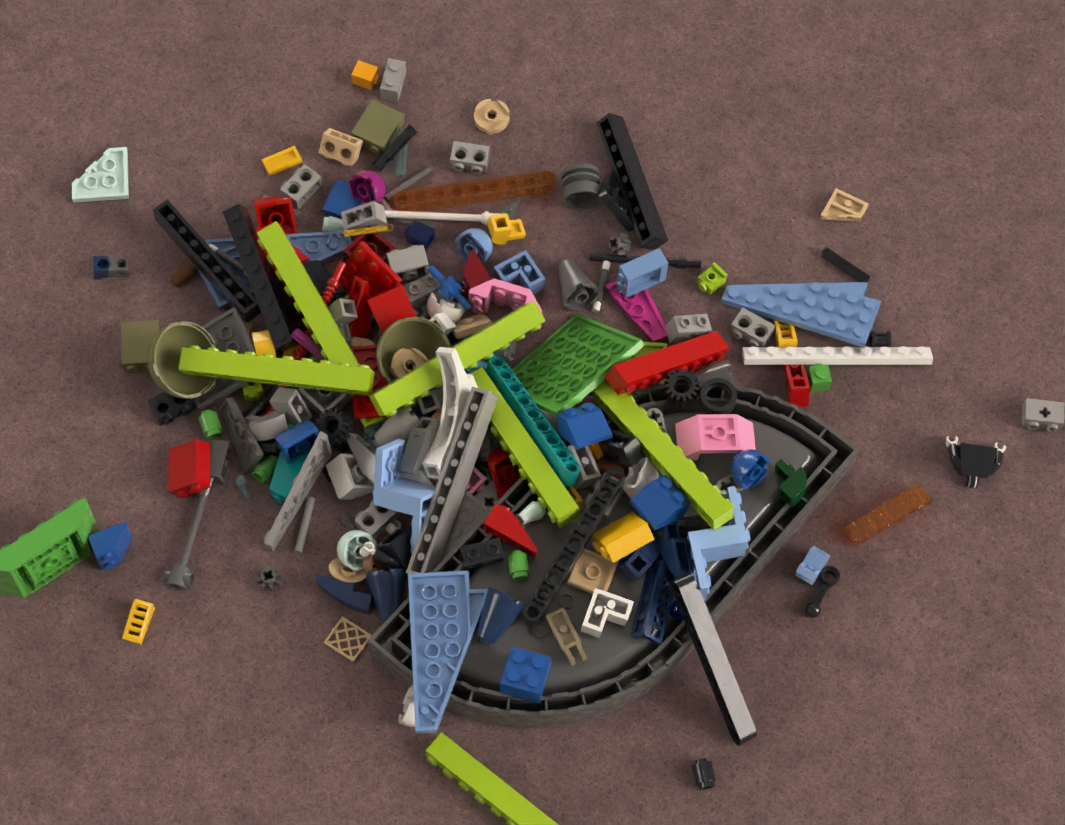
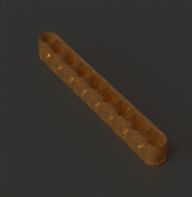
(481, 186)

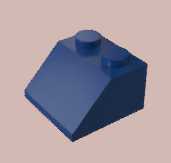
(583, 425)
(297, 441)
(660, 503)
(110, 545)

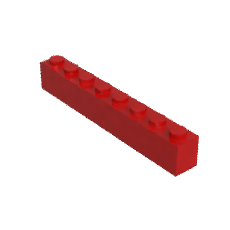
(657, 365)

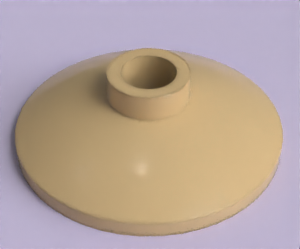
(345, 574)

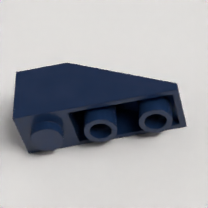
(640, 560)

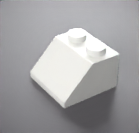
(348, 477)

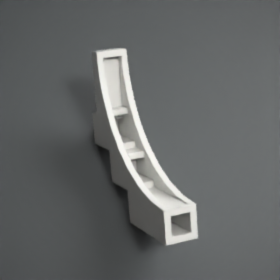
(455, 395)

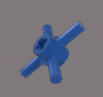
(449, 287)

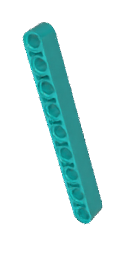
(533, 421)

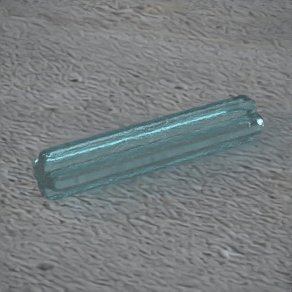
(401, 159)

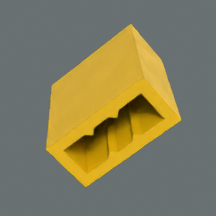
(622, 537)

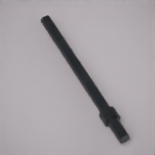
(682, 262)

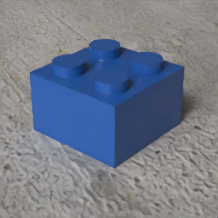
(525, 675)

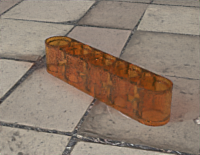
(888, 513)

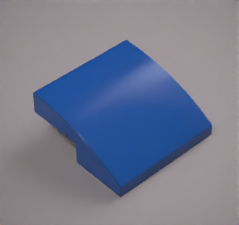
(340, 200)

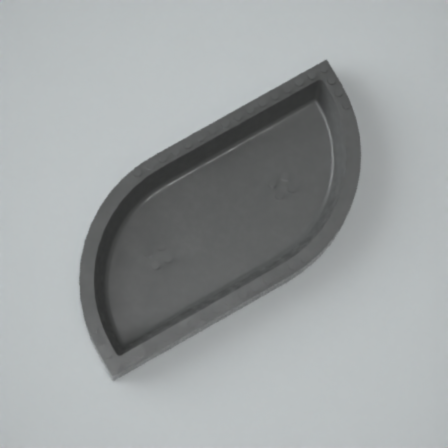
(616, 664)

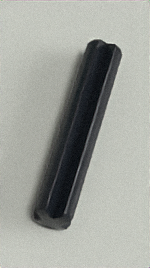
(845, 265)

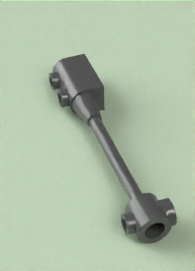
(220, 459)

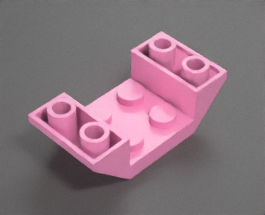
(501, 294)
(714, 435)

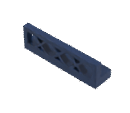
(650, 600)

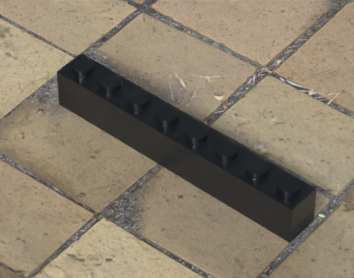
(632, 181)
(206, 261)
(260, 277)

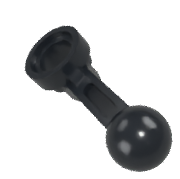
(813, 608)

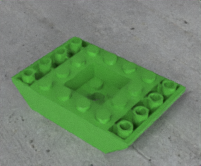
(47, 550)

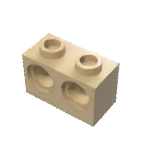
(341, 142)

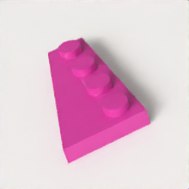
(641, 311)

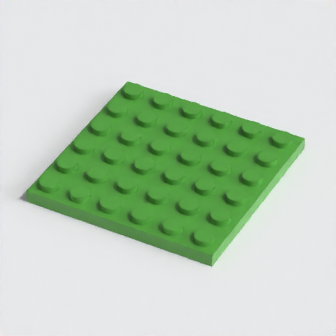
(573, 362)

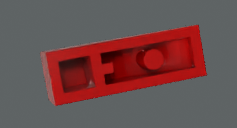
(359, 293)
(797, 385)
(505, 526)

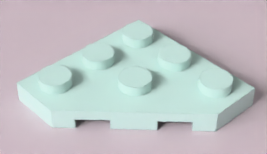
(104, 178)

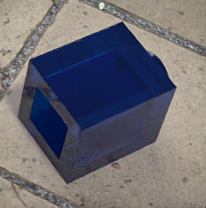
(420, 234)

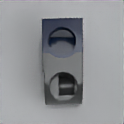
(110, 267)

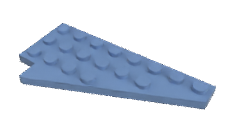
(315, 245)
(823, 308)
(442, 628)

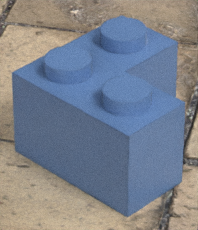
(521, 270)

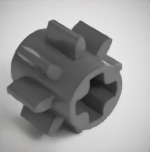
(619, 243)
(270, 583)

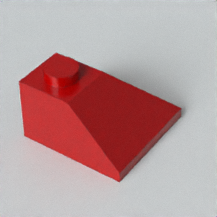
(276, 209)
(502, 471)

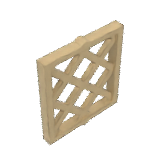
(339, 650)

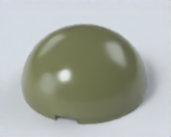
(408, 334)
(165, 356)

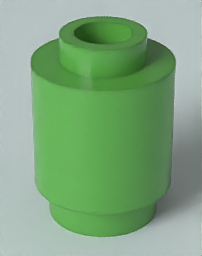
(210, 424)
(518, 565)

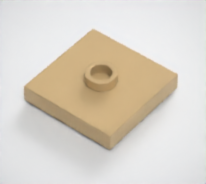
(470, 325)
(592, 572)

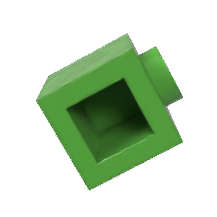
(819, 377)

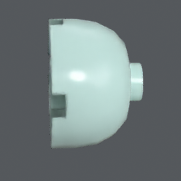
(349, 548)

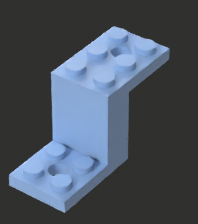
(397, 492)
(720, 544)

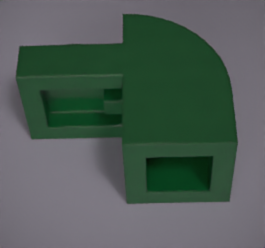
(794, 483)

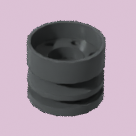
(581, 186)

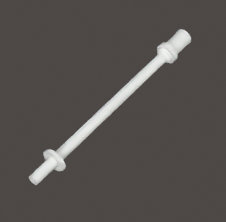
(483, 218)

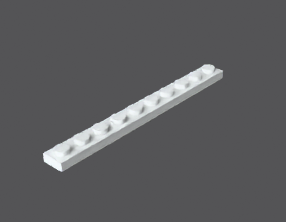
(837, 355)

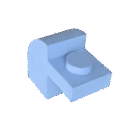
(812, 565)

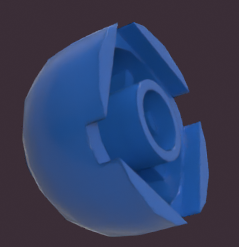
(749, 468)

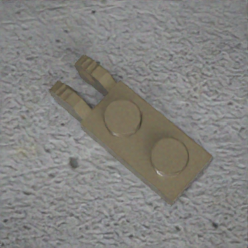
(565, 634)

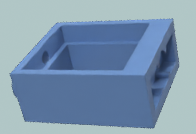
(642, 273)

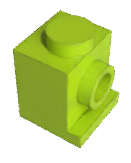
(711, 285)
(252, 392)

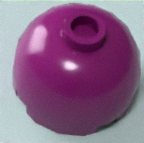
(367, 186)

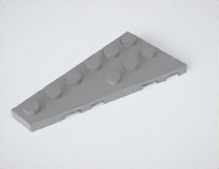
(301, 487)

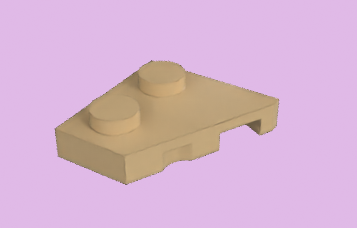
(844, 207)

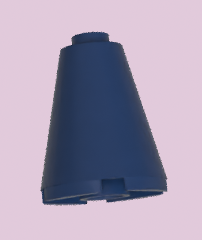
(386, 590)
(497, 615)

